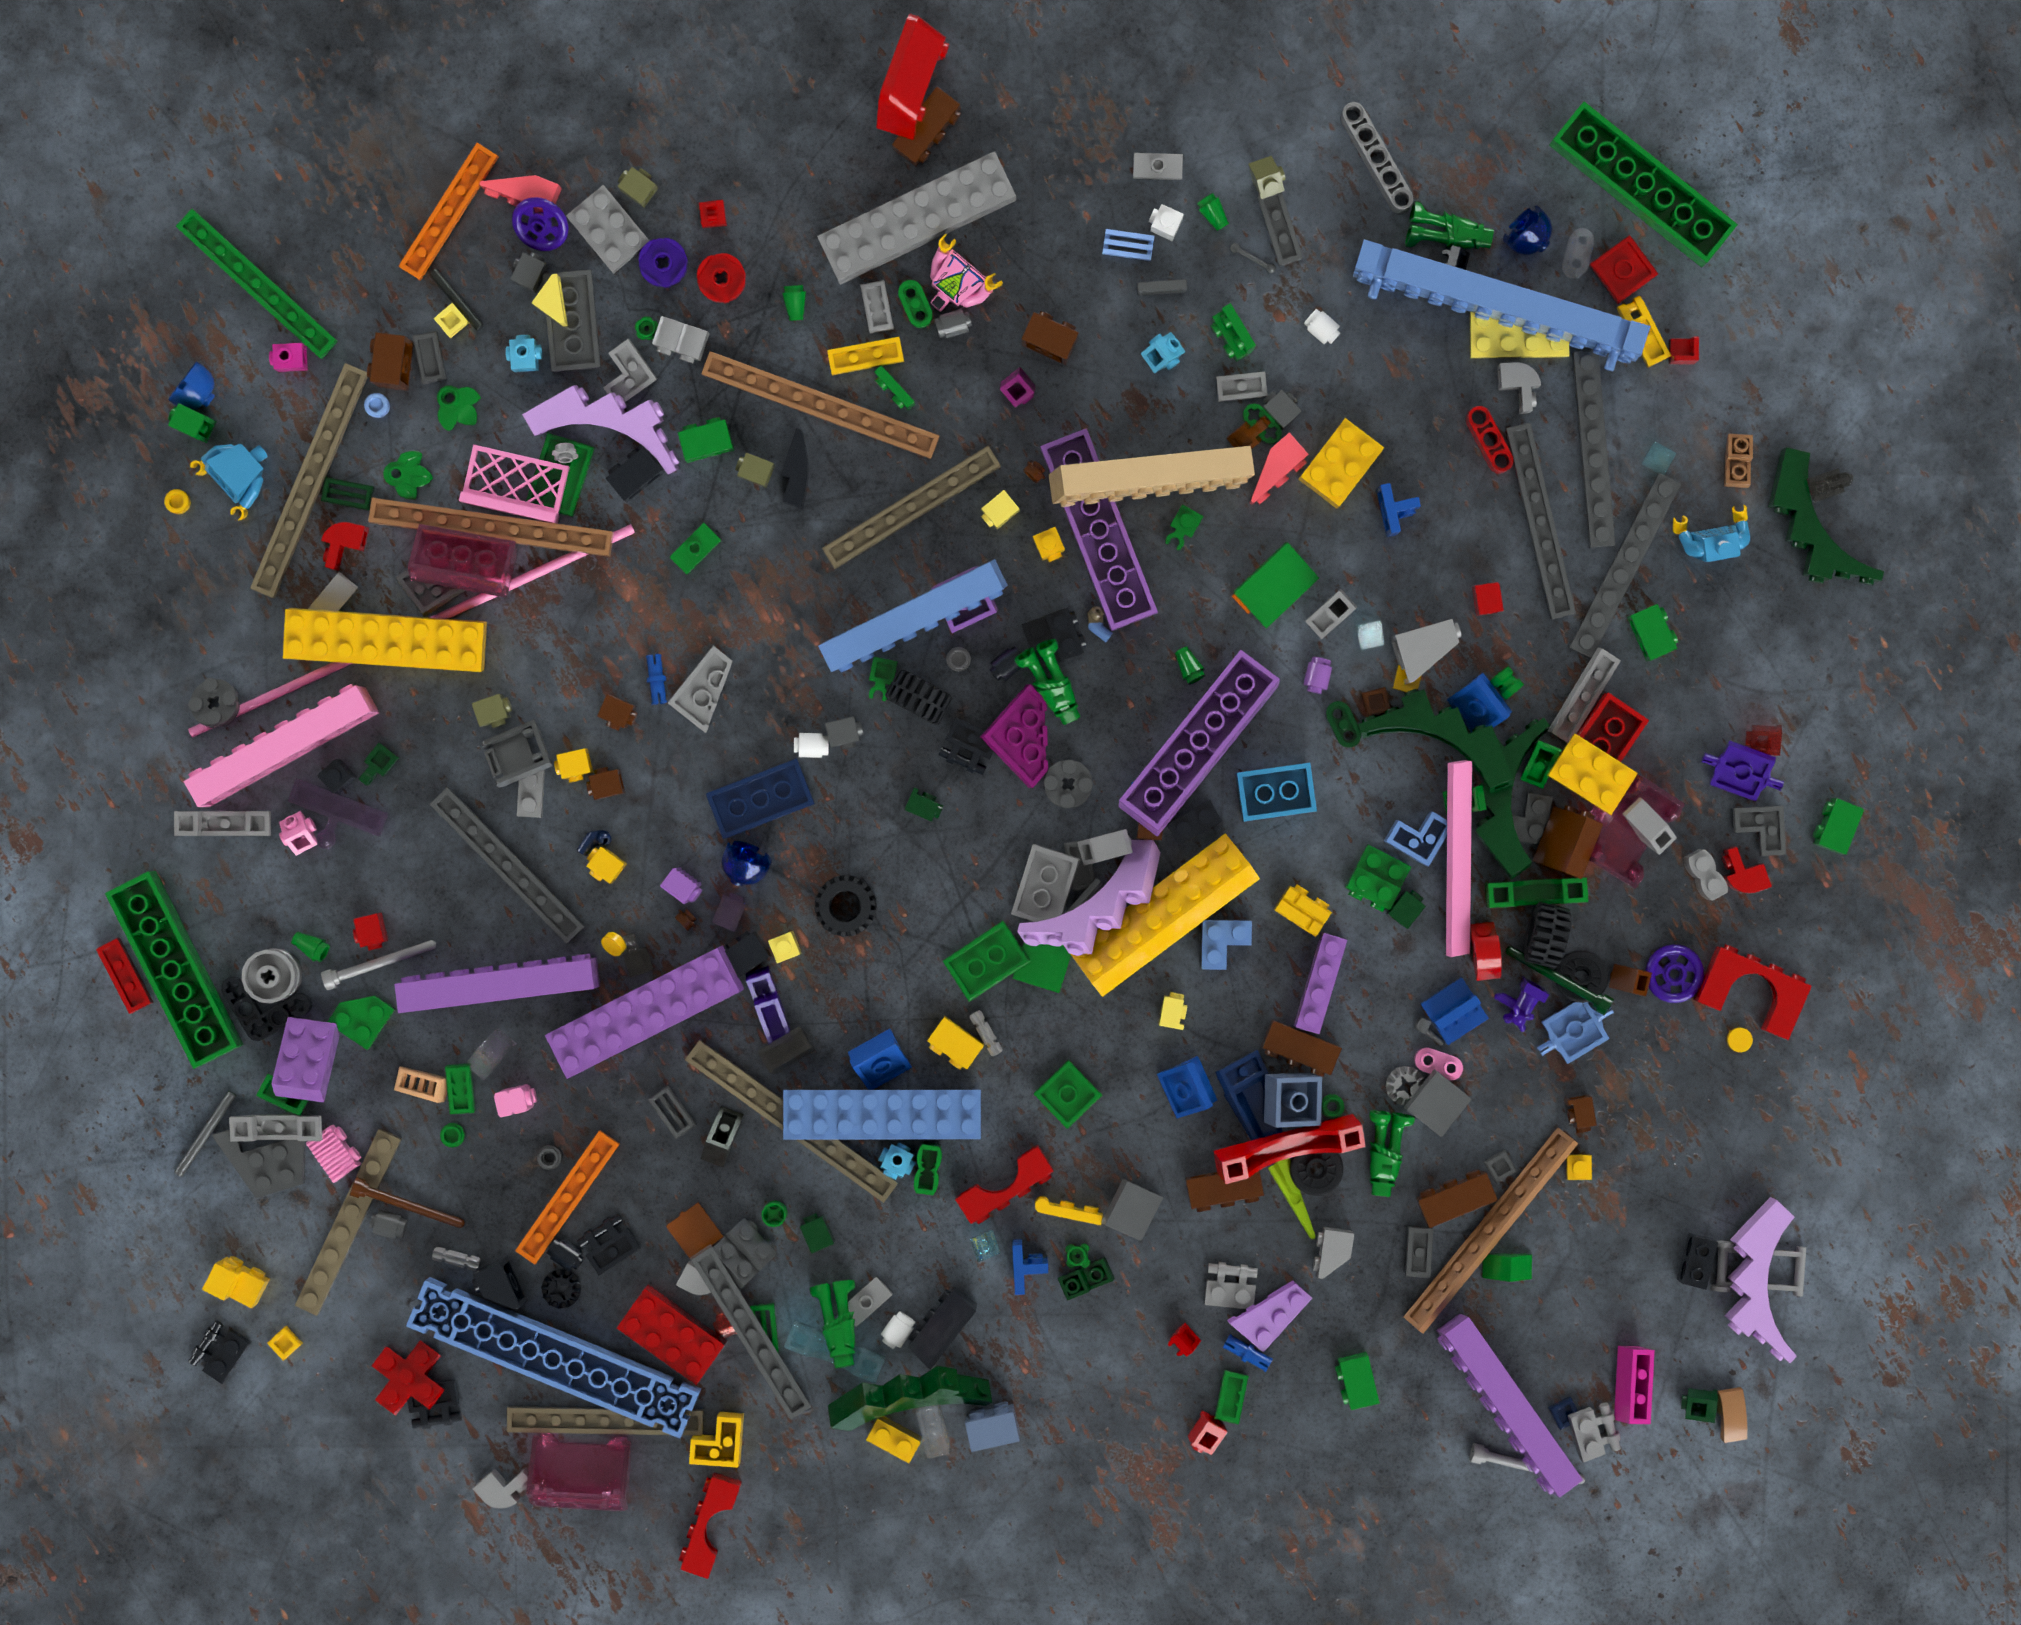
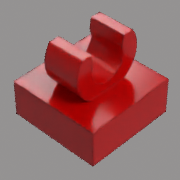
(712, 214)
(1185, 1340)

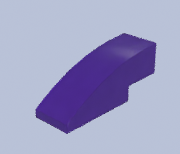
(767, 1003)

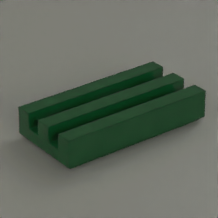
(368, 497)

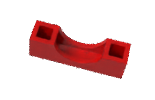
(978, 1202)
(701, 1554)

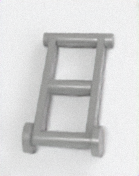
(1723, 1285)

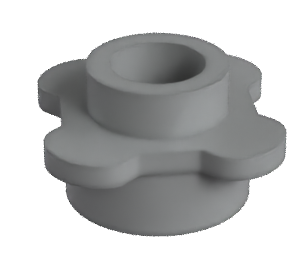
(564, 453)

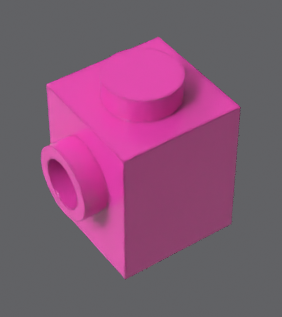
(289, 357)

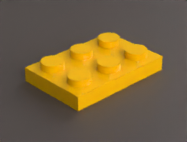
(1592, 774)

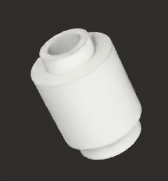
(1322, 327)
(811, 745)
(897, 1330)

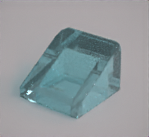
(1370, 634)

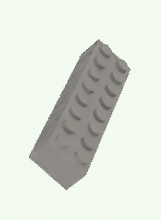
(917, 218)

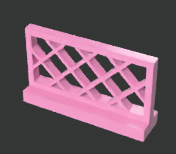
(509, 505)

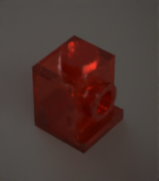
(1771, 745)

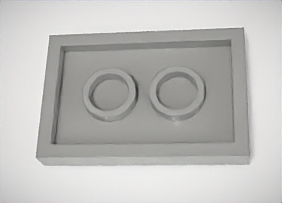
(608, 229)
(1045, 884)

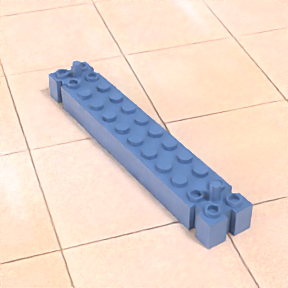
(1501, 301)
(553, 1357)

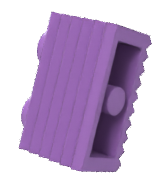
(682, 885)

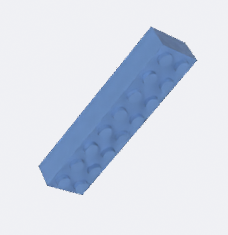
(881, 1114)

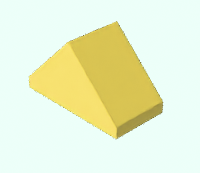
(551, 300)

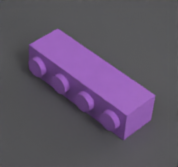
(1320, 983)

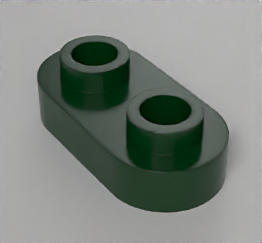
(1344, 723)

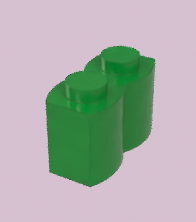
(927, 1175)

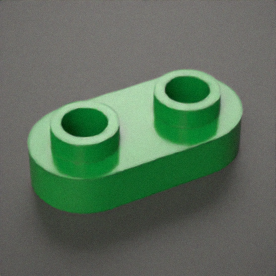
(915, 304)

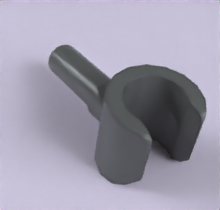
(1423, 1026)

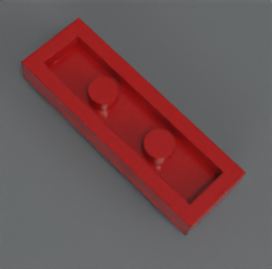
(124, 975)

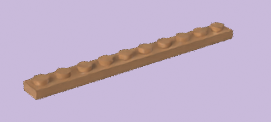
(820, 405)
(509, 528)
(1490, 1230)

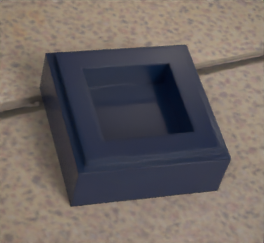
(1561, 1411)

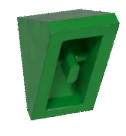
(1507, 1267)

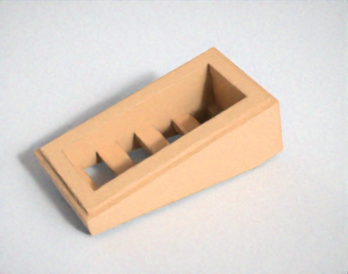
(436, 1081)

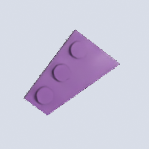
(1267, 1320)

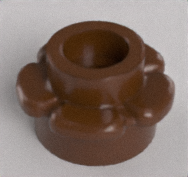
(1034, 471)
(686, 919)

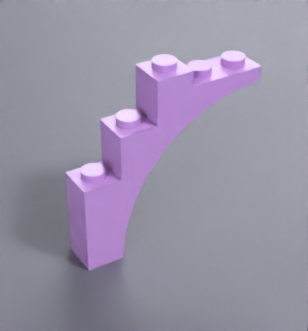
(639, 423)
(1105, 910)
(1757, 1242)

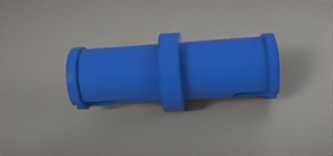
(656, 679)
(1247, 1353)

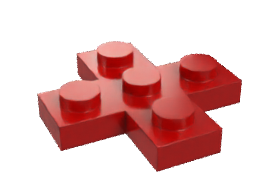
(408, 1377)

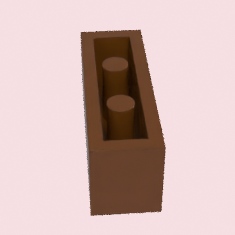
(939, 113)
(1300, 1048)
(1211, 1190)
(1456, 1198)

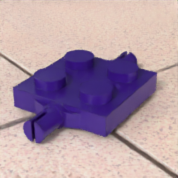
(1742, 771)

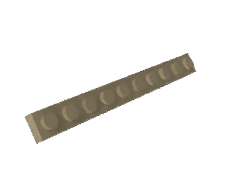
(309, 480)
(771, 1107)

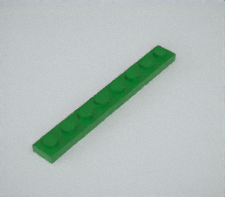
(256, 283)

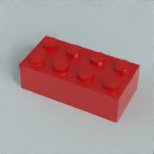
(1612, 726)
(672, 1334)

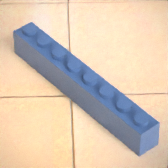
(913, 615)

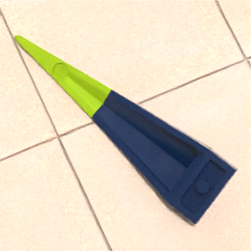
(1245, 1092)

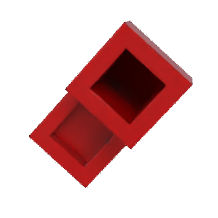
(341, 536)
(1744, 879)
(1486, 951)

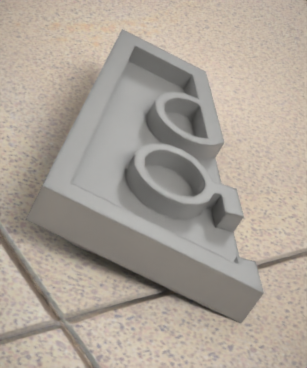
(701, 690)

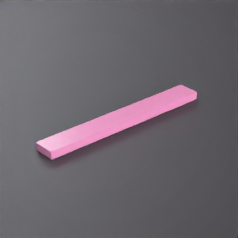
(1458, 858)

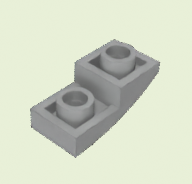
(334, 594)

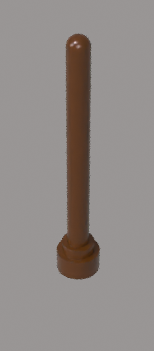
(362, 1189)

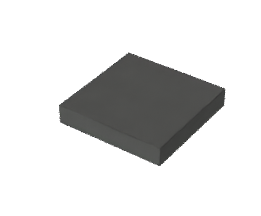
(1437, 1103)
(1132, 1209)

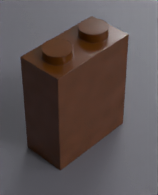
(1568, 841)

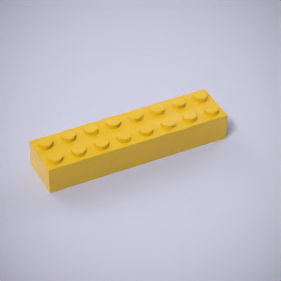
(384, 639)
(1173, 911)

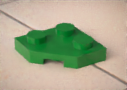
(362, 1019)

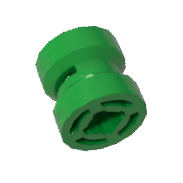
(1506, 682)
(774, 1213)

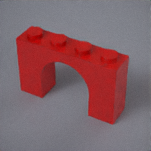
(1787, 992)

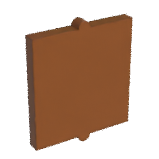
(694, 1230)

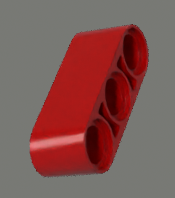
(1489, 427)

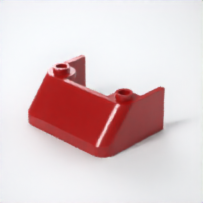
(909, 76)

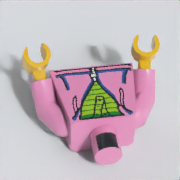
(957, 279)

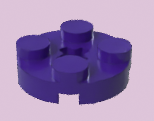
(649, 265)

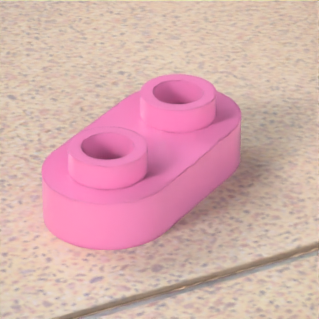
(1439, 1062)

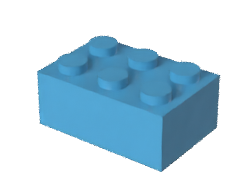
(1276, 792)

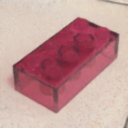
(462, 560)

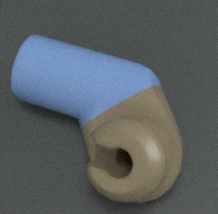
(1095, 623)

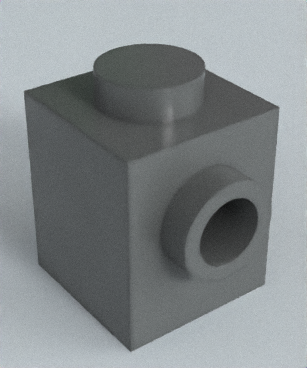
(529, 271)
(1282, 407)
(844, 732)

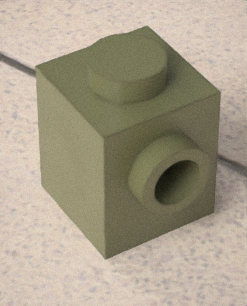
(1267, 177)
(637, 185)
(755, 469)
(492, 710)

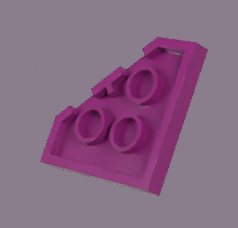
(1021, 736)

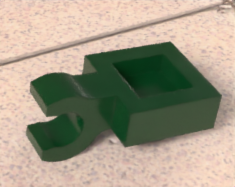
(379, 761)

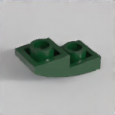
(1085, 1279)

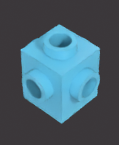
(1163, 352)
(526, 362)
(892, 1170)

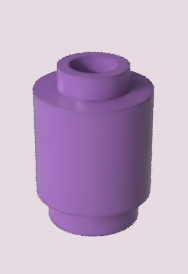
(1317, 675)

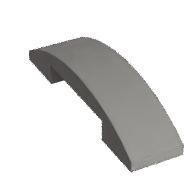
(222, 823)
(275, 1127)

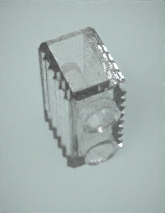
(933, 1431)

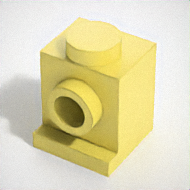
(1172, 1011)

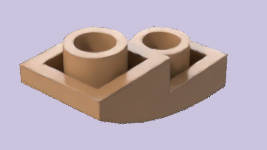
(1738, 460)
(1733, 1415)

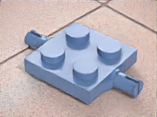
(1574, 1031)

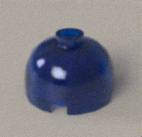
(1529, 232)
(744, 863)

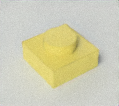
(451, 320)

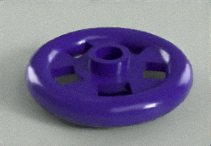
(544, 219)
(1688, 989)

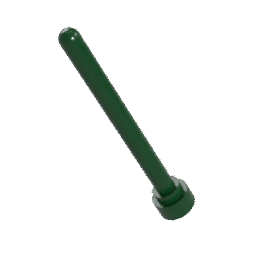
(1600, 1002)

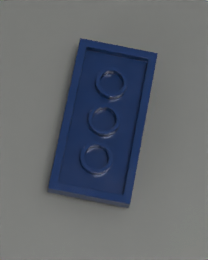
(760, 798)

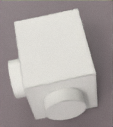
(1165, 222)

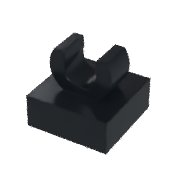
(1457, 257)

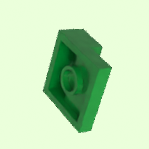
(1233, 332)
(1377, 878)

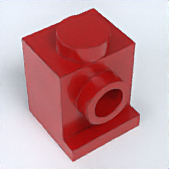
(1207, 1433)

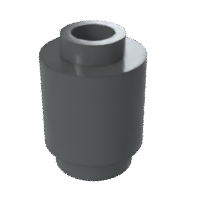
(953, 323)
(388, 1224)

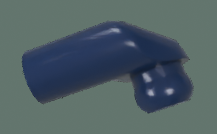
(594, 838)

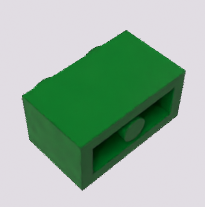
(191, 422)
(705, 440)
(1652, 632)
(1837, 826)
(1357, 1381)

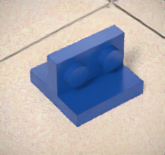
(1393, 510)
(1480, 703)
(1454, 1011)
(879, 1060)
(1187, 1087)
(1024, 1266)

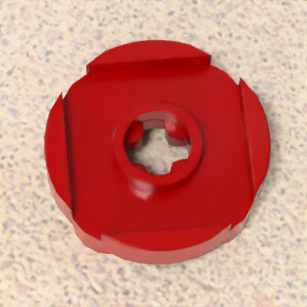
(718, 264)

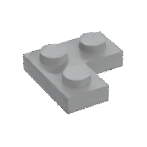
(635, 371)

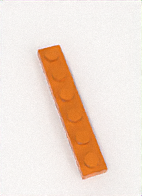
(448, 211)
(567, 1197)

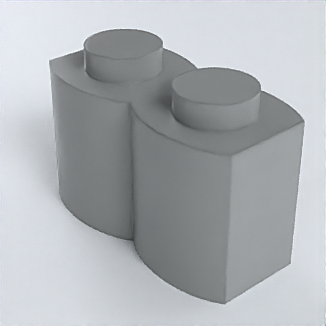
(680, 339)
(1707, 880)

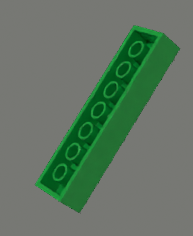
(1643, 184)
(174, 969)

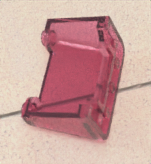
(1618, 845)
(579, 1474)

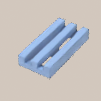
(1129, 235)

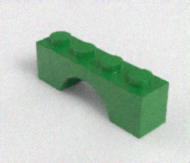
(1535, 891)

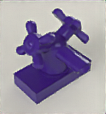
(1525, 1003)

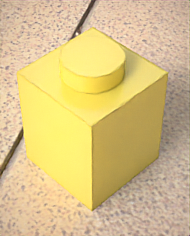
(999, 510)
(785, 947)

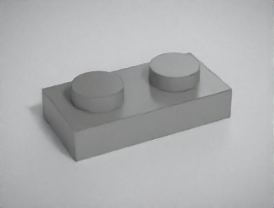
(1241, 386)
(531, 795)

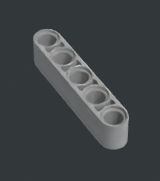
(1376, 145)

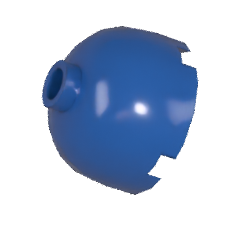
(194, 388)

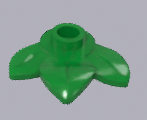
(460, 409)
(411, 474)

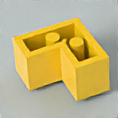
(236, 1281)
(724, 1447)

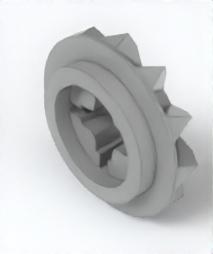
(1394, 1082)

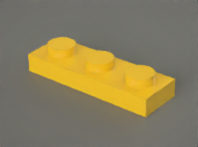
(865, 356)

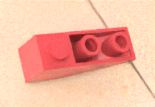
(521, 188)
(1280, 461)

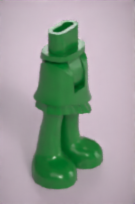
(1456, 232)
(1055, 690)
(1386, 1161)
(840, 1331)

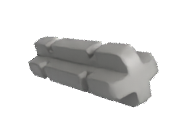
(986, 1033)
(456, 1258)

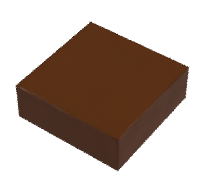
(1376, 701)

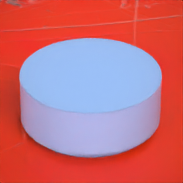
(377, 405)

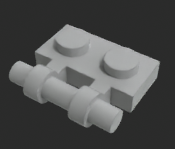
(1227, 1293)
(1587, 1435)

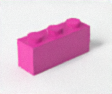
(1634, 1385)

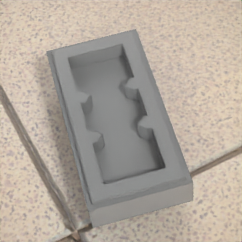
(1157, 166)
(877, 307)
(868, 1300)

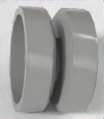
(257, 977)

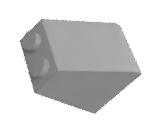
(1424, 646)

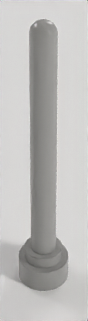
(333, 978)
(1482, 1455)

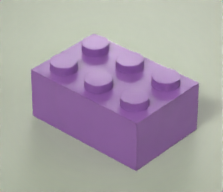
(305, 1059)

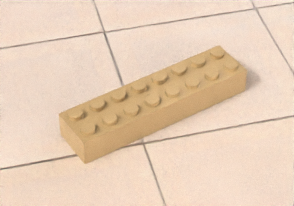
(1151, 475)

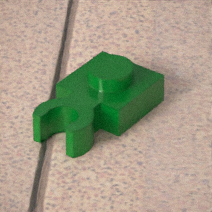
(1184, 523)
(882, 673)

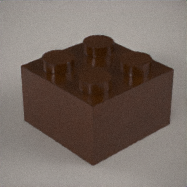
(1050, 337)
(390, 361)

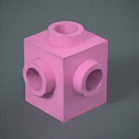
(298, 832)

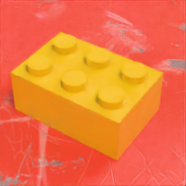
(1341, 463)

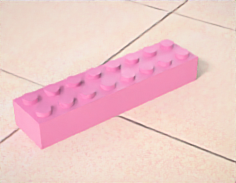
(281, 746)

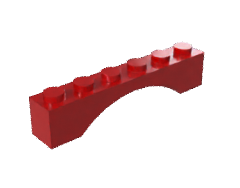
(1247, 1158)

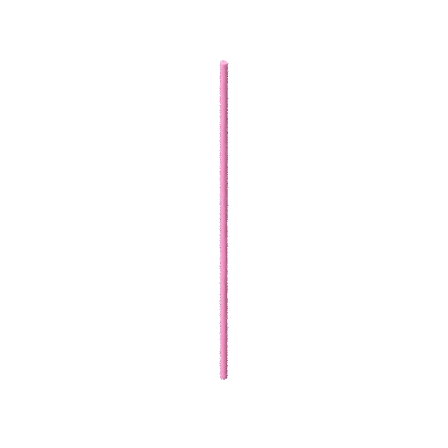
(446, 614)

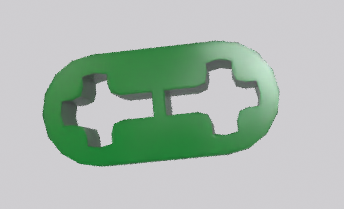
(1273, 424)

